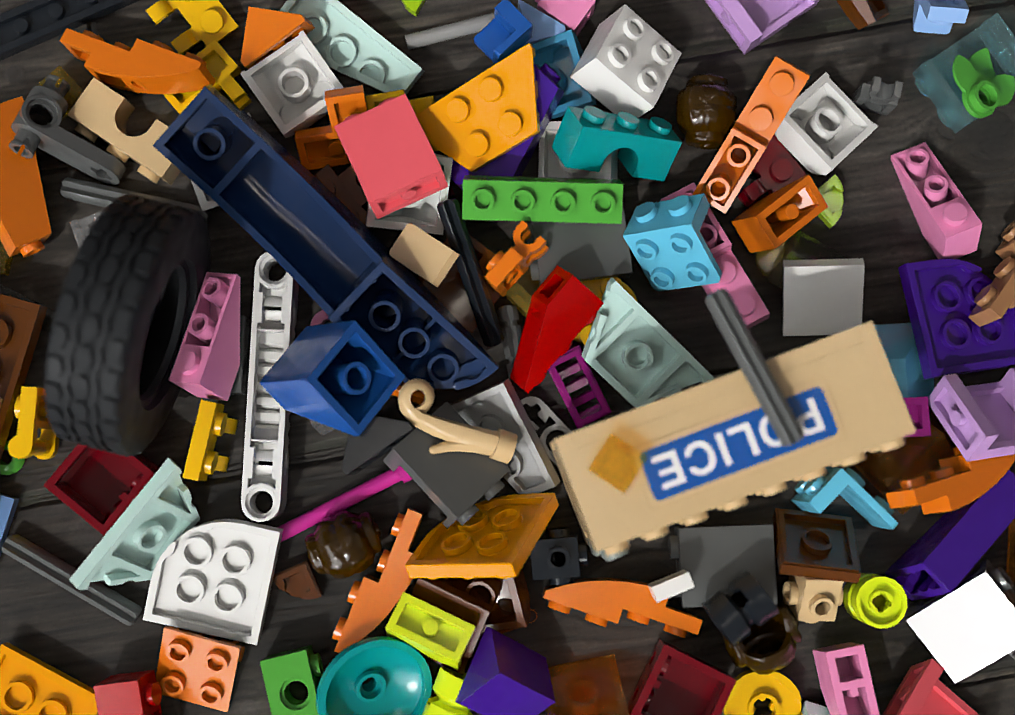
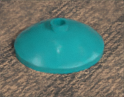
(397, 686)

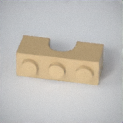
(104, 116)

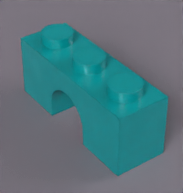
(591, 135)

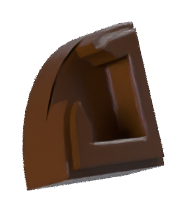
(299, 581)

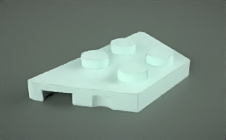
(637, 352)
(142, 532)

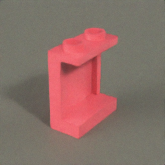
(391, 156)
(925, 694)

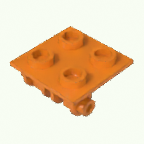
(198, 667)

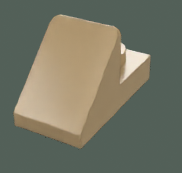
(423, 254)

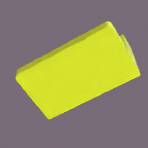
(430, 630)

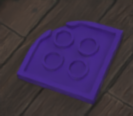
(938, 304)

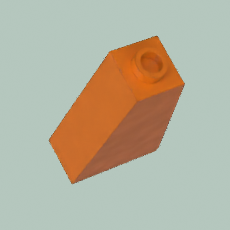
(22, 199)

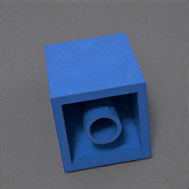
(333, 377)

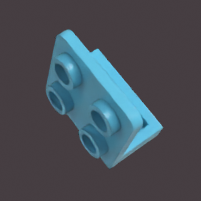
(670, 244)
(820, 492)

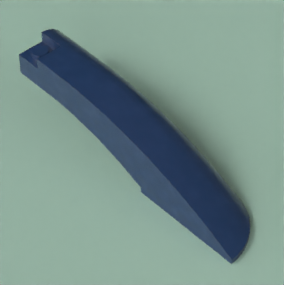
(320, 242)

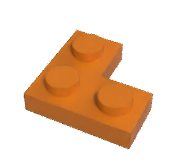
(321, 144)

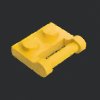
(31, 415)

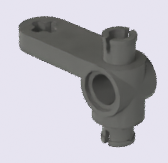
(56, 141)

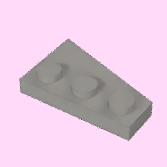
(501, 408)

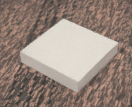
(822, 296)

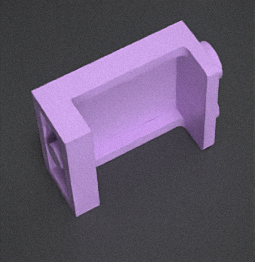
(757, 20)
(977, 416)

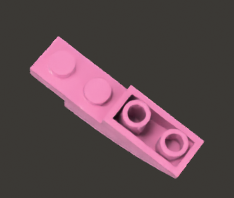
(733, 276)

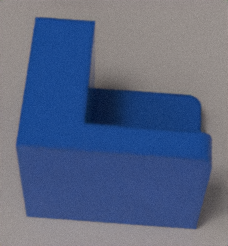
(504, 33)

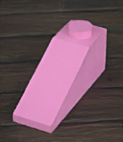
(846, 679)

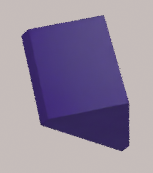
(506, 679)

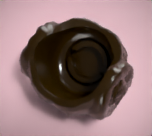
(706, 111)
(344, 544)
(768, 646)

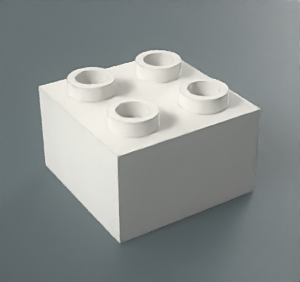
(626, 63)

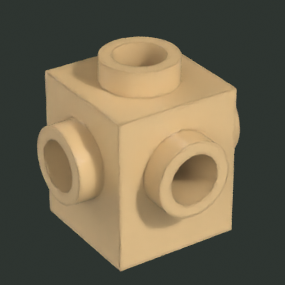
(813, 598)

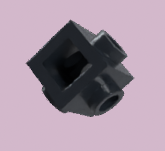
(548, 567)

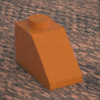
(779, 215)

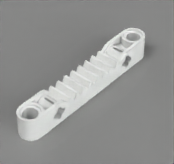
(265, 418)

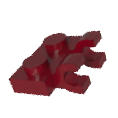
(773, 171)

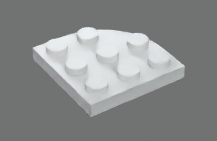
(216, 580)

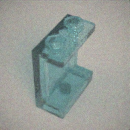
(936, 77)

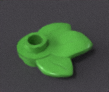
(979, 86)

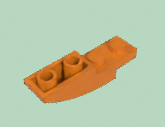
(138, 69)
(751, 133)
(951, 485)
(377, 597)
(607, 597)

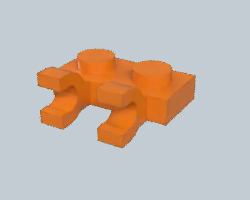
(509, 267)

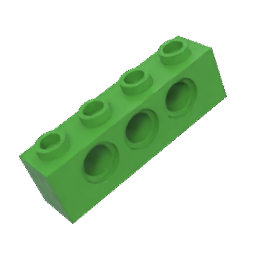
(542, 199)
(285, 668)

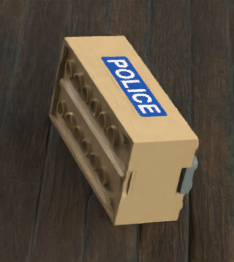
(718, 445)

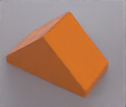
(269, 31)

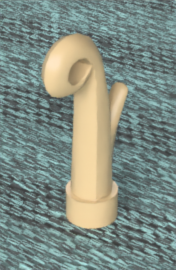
(458, 436)

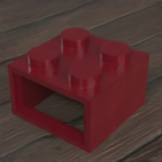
(100, 484)
(680, 685)

